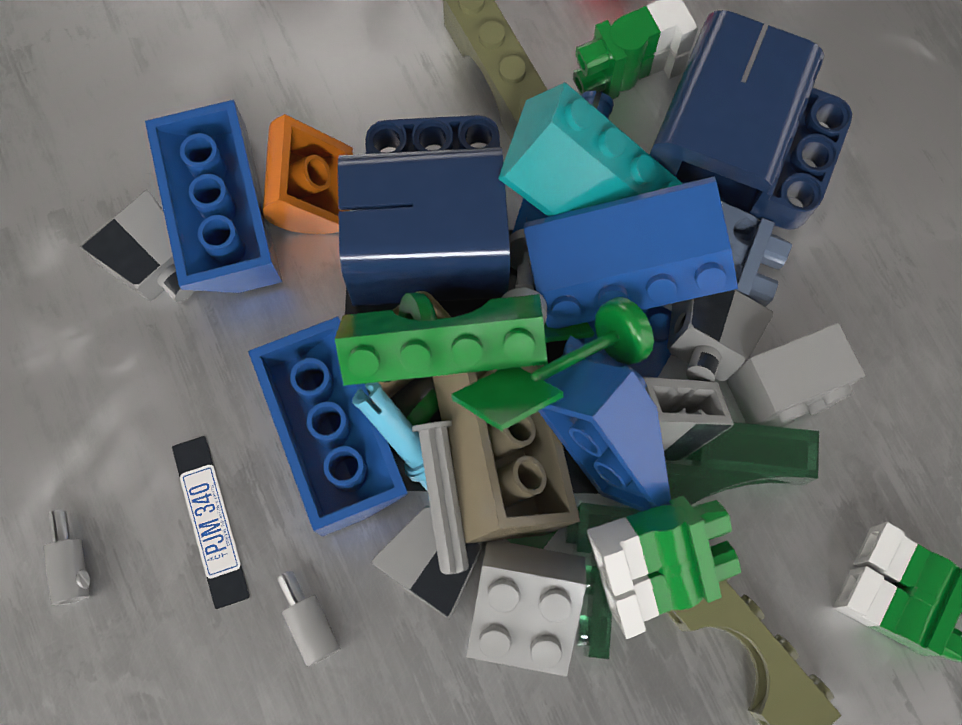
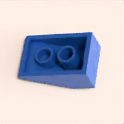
(611, 432)

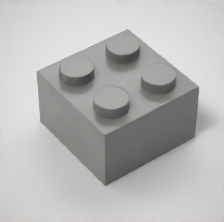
(796, 378)
(527, 607)

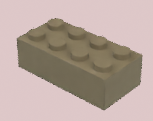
(505, 479)

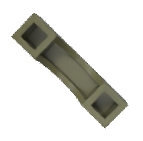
(488, 39)
(782, 689)

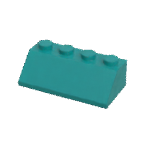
(575, 157)

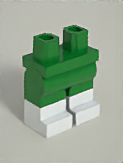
(636, 47)
(663, 560)
(905, 593)

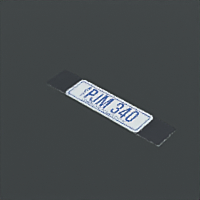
(210, 522)

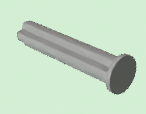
(443, 496)

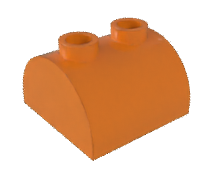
(302, 177)

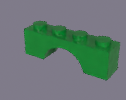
(392, 348)

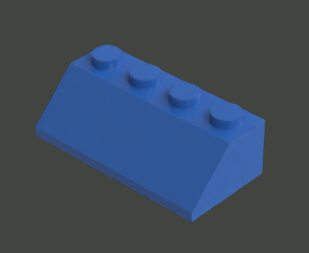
(212, 200)
(638, 248)
(331, 446)

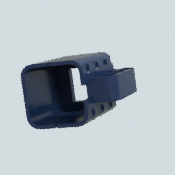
(756, 129)
(424, 214)

